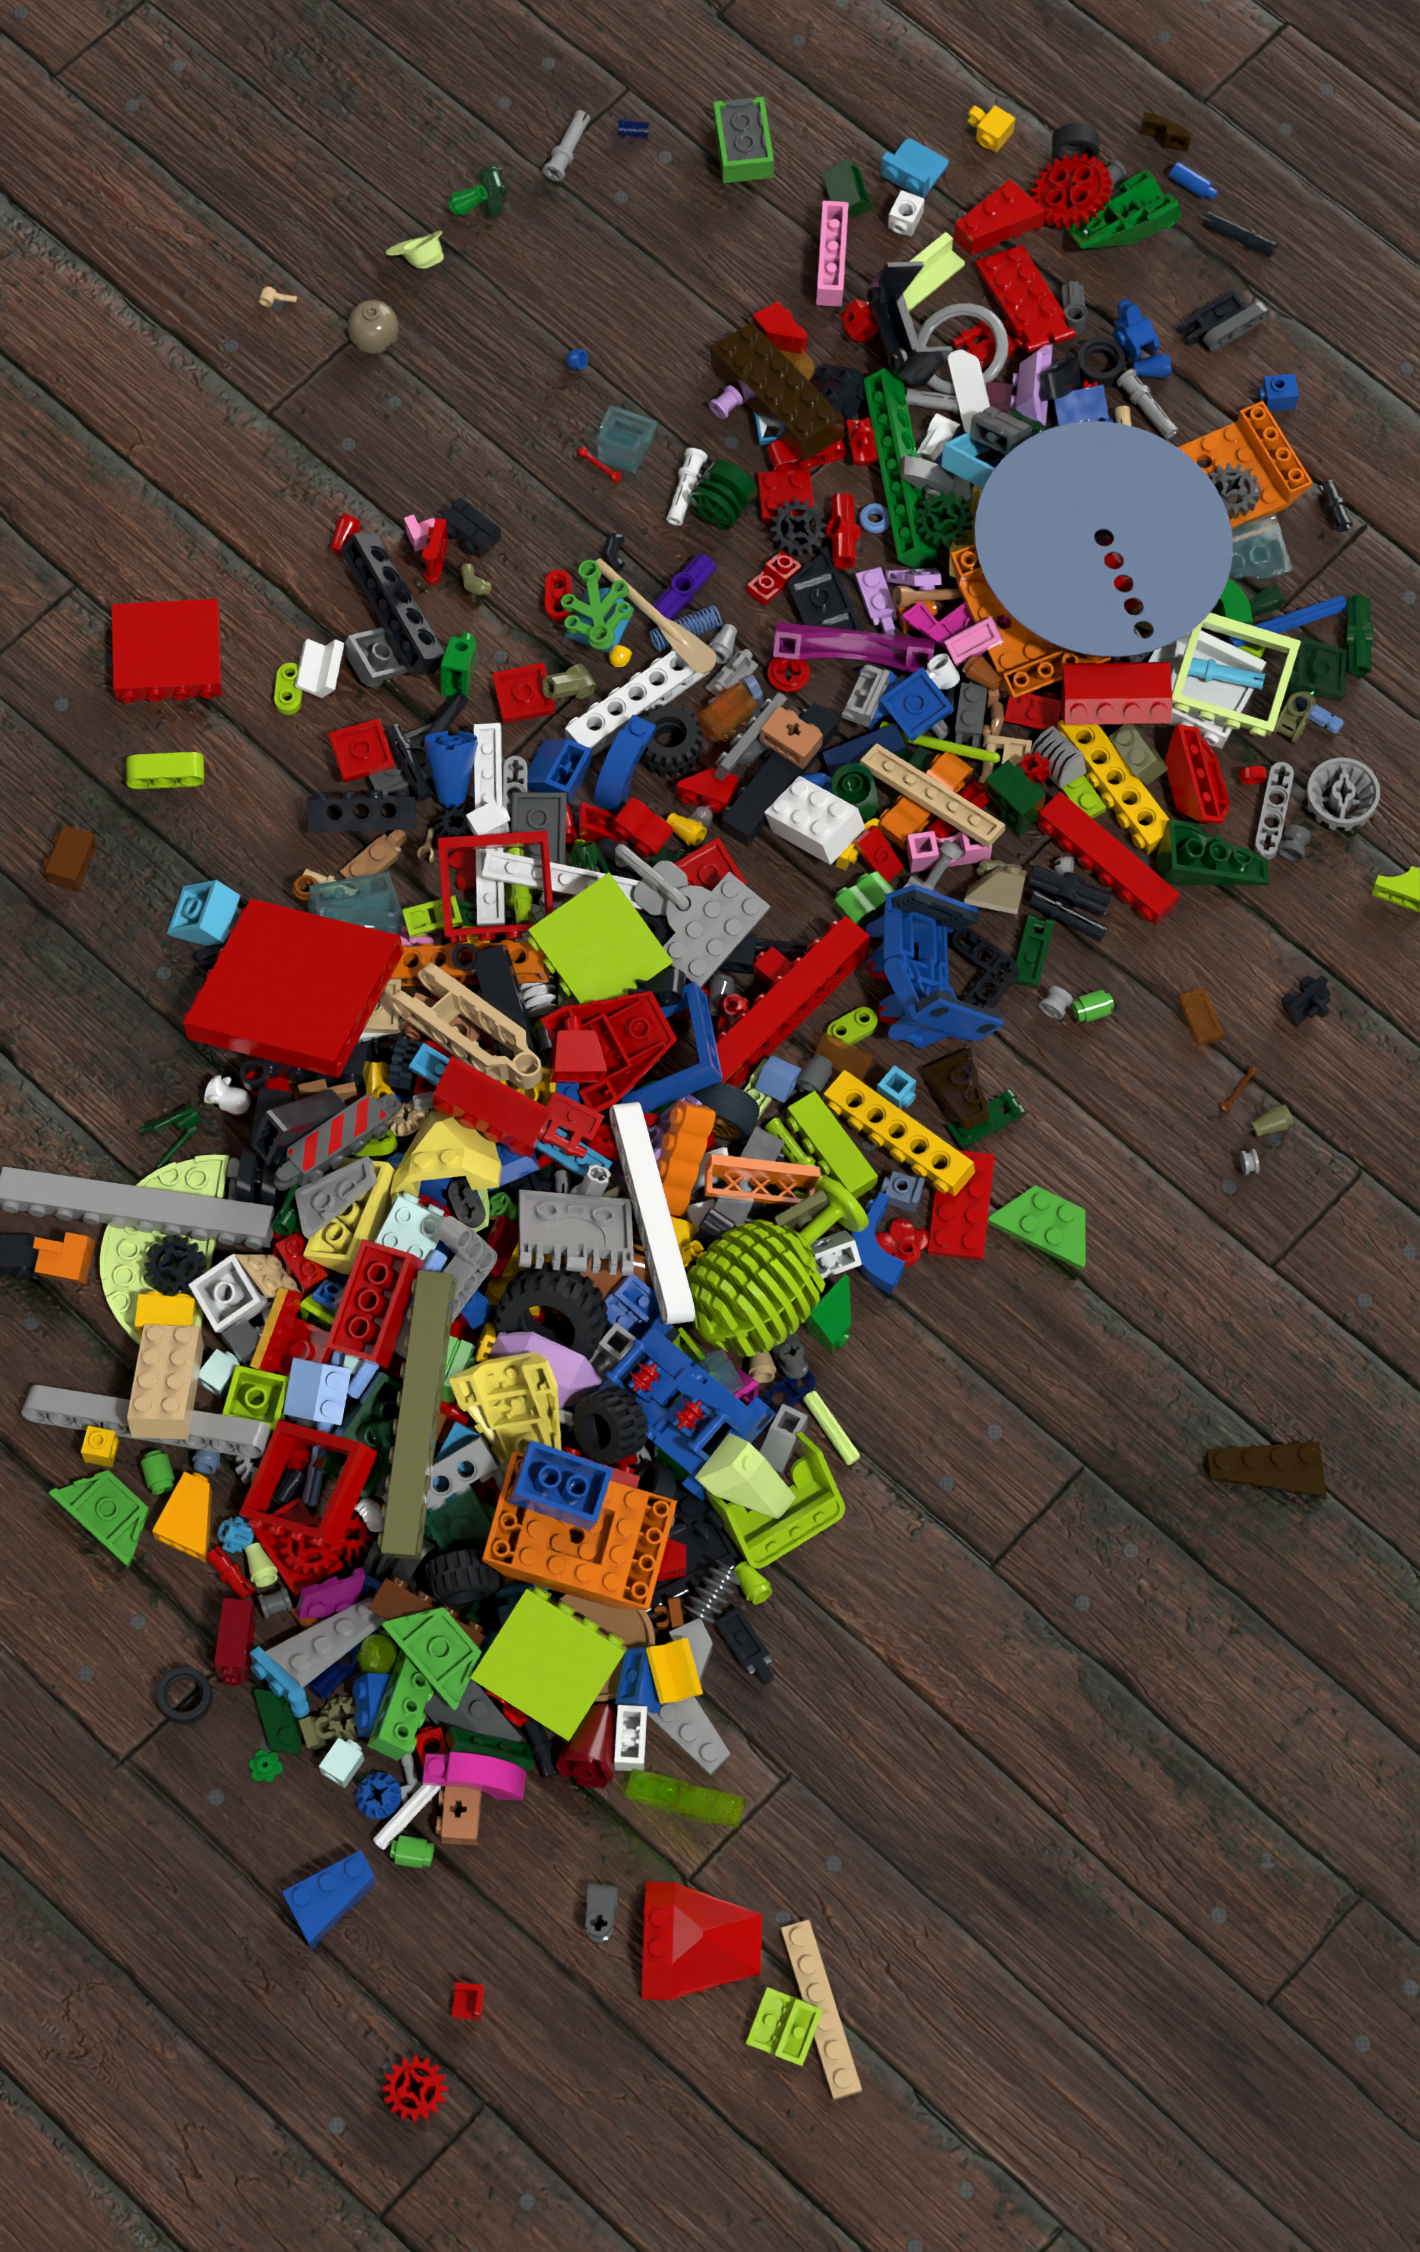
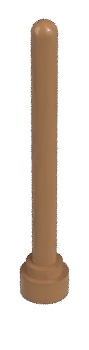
(904, 596)

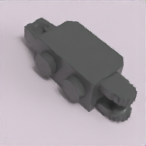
(970, 714)

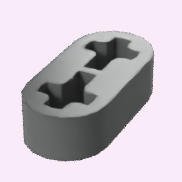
(461, 1206)

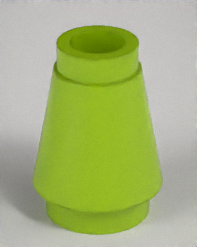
(753, 1584)

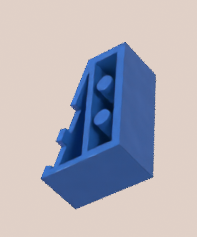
(328, 1895)

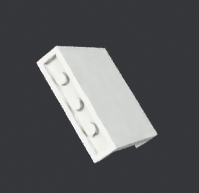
(1214, 692)

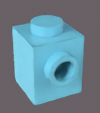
(897, 1088)

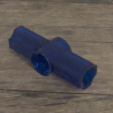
(330, 1679)

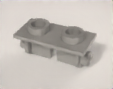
(734, 671)

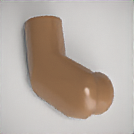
(997, 720)

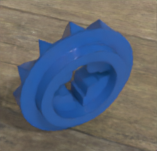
(390, 1798)

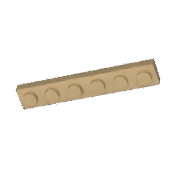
(933, 795)
(816, 1990)

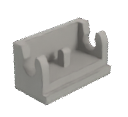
(866, 695)

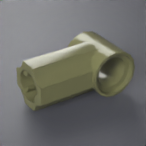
(572, 682)

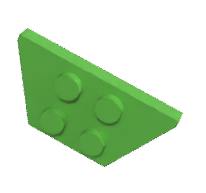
(1046, 1224)
(106, 1512)
(438, 1650)

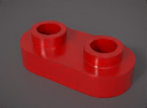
(554, 595)

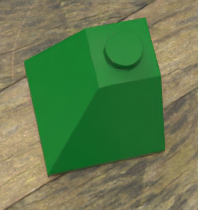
(831, 1318)

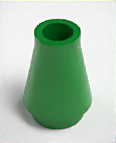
(465, 200)

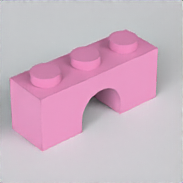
(924, 850)

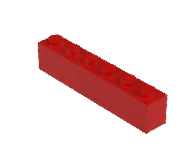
(1108, 859)

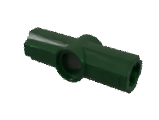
(1358, 635)

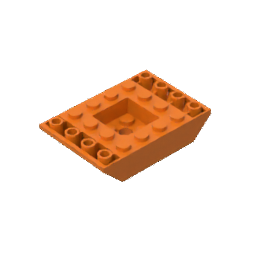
(610, 1566)

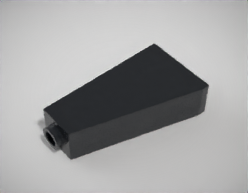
(293, 1121)

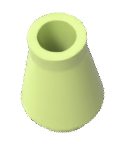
(261, 1568)

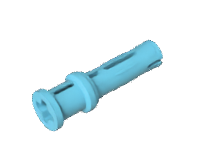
(1210, 670)

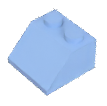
(317, 1391)

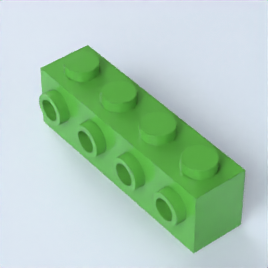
(401, 1710)

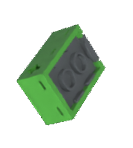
(743, 140)

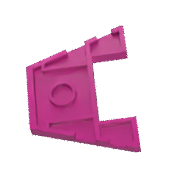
(951, 625)

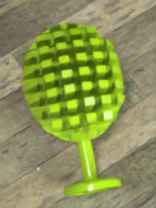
(765, 1277)

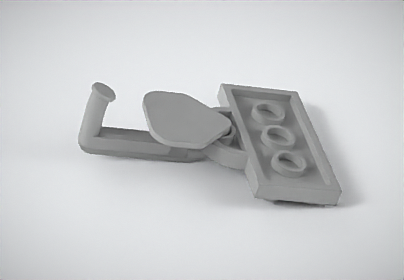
(707, 929)

